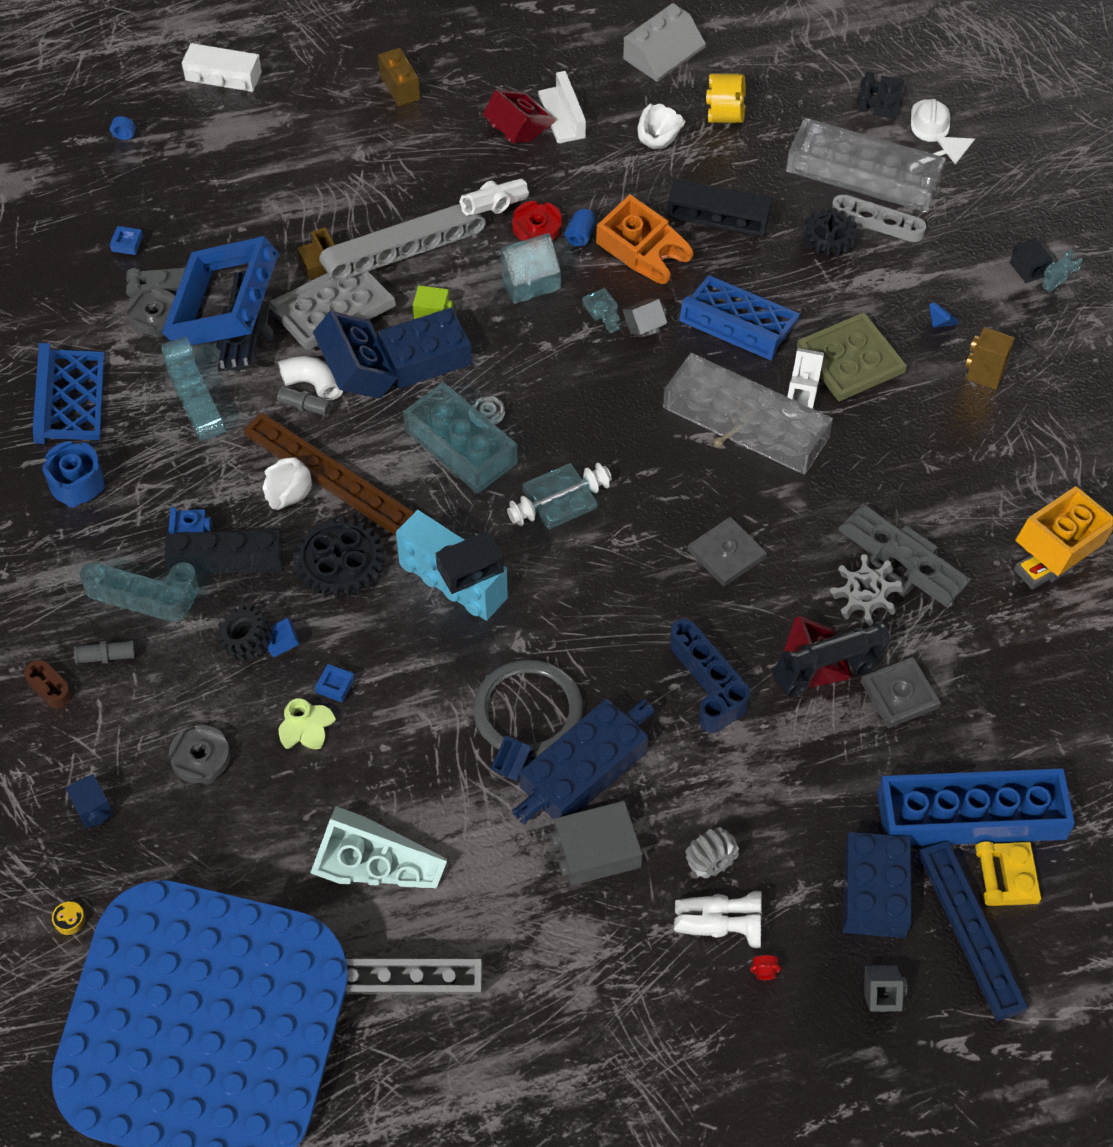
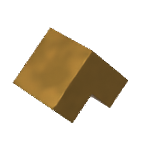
(310, 253)

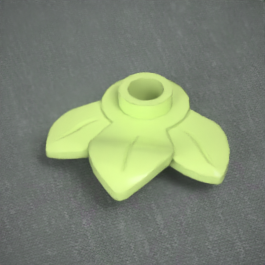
(305, 728)

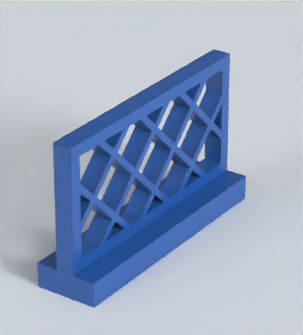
(735, 327)
(44, 394)

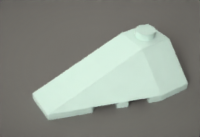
(370, 853)

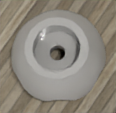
(490, 408)

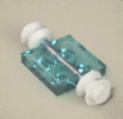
(559, 495)

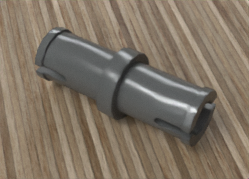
(304, 401)
(104, 652)

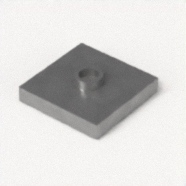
(727, 551)
(900, 692)

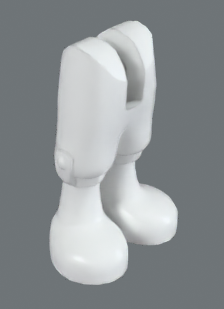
(706, 916)

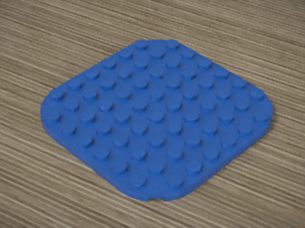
(199, 1022)

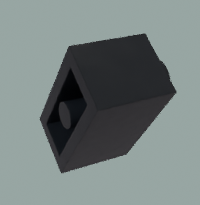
(469, 562)

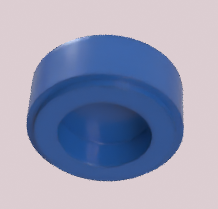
(122, 128)

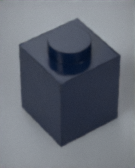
(89, 801)

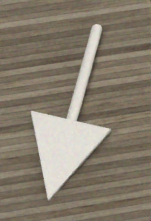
(953, 147)

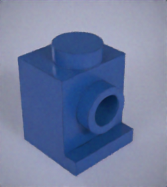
(189, 521)

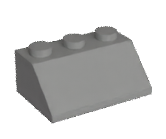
(663, 42)

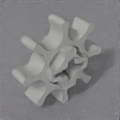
(865, 599)

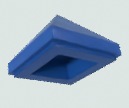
(941, 317)

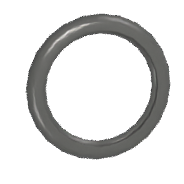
(482, 696)

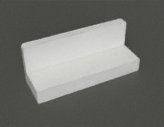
(563, 105)

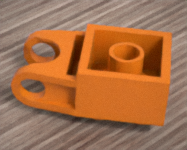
(642, 239)

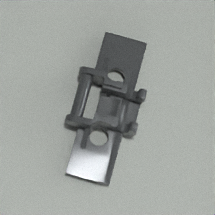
(908, 549)

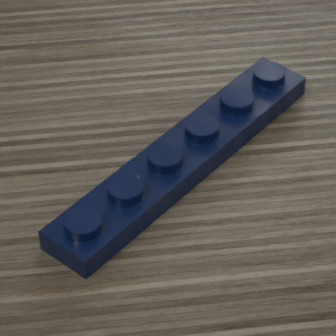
(972, 931)

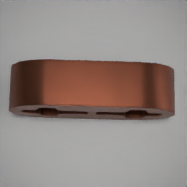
(52, 679)

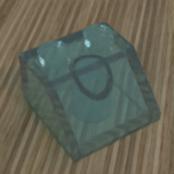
(530, 268)

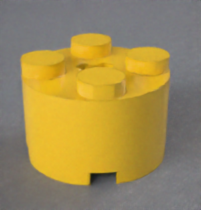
(726, 98)

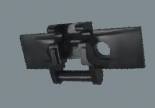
(241, 350)

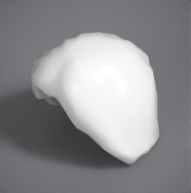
(659, 126)
(286, 483)

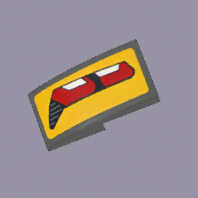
(1035, 572)

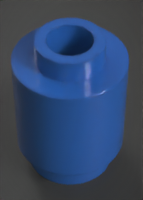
(580, 227)

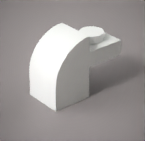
(805, 376)

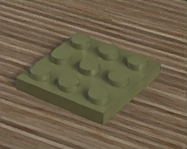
(854, 356)

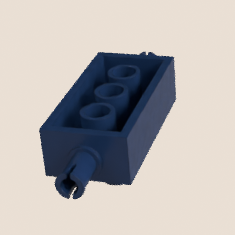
(583, 761)

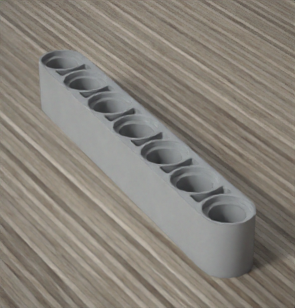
(399, 242)

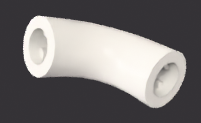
(312, 371)

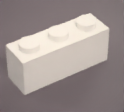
(221, 67)

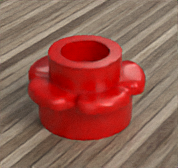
(765, 967)

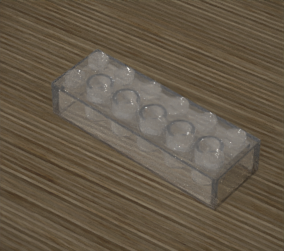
(865, 164)
(747, 413)

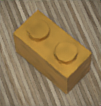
(399, 76)
(989, 357)

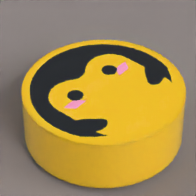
(68, 918)

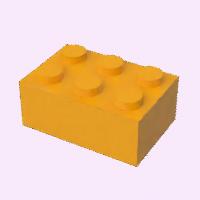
(1066, 531)

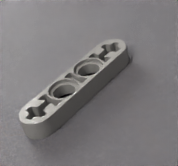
(880, 214)

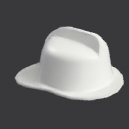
(930, 120)

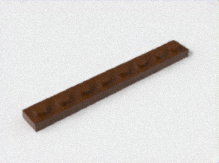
(329, 473)

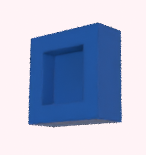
(126, 240)
(283, 637)
(334, 683)

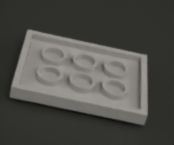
(307, 305)

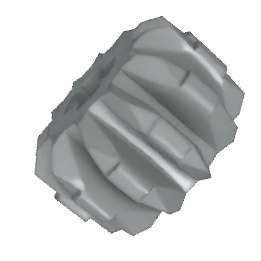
(712, 852)

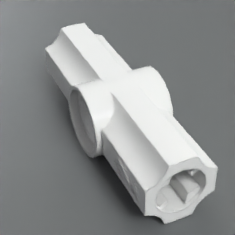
(494, 197)

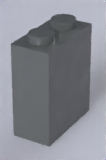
(596, 843)

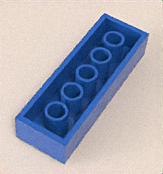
(976, 807)

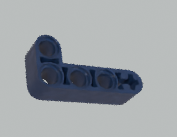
(687, 644)

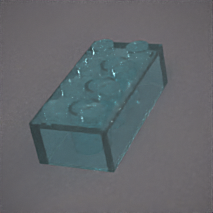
(460, 437)

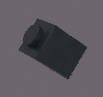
(1030, 260)

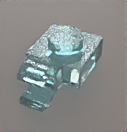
(1058, 272)
(603, 306)

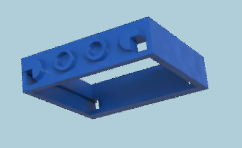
(191, 290)

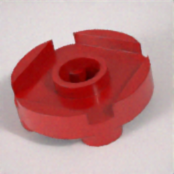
(531, 211)

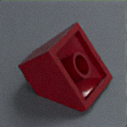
(808, 632)

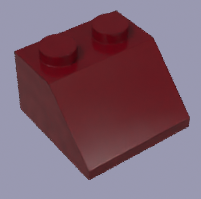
(517, 115)

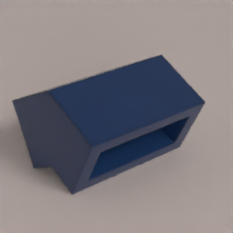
(512, 758)

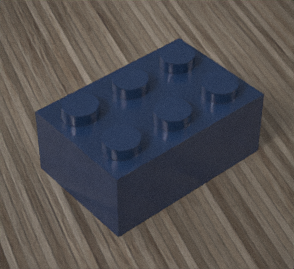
(426, 347)
(355, 355)
(877, 885)

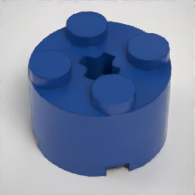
(73, 473)

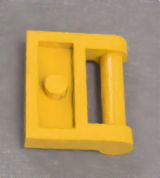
(1017, 872)

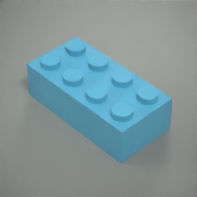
(417, 545)

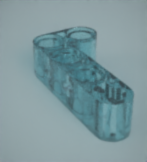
(192, 389)
(104, 581)

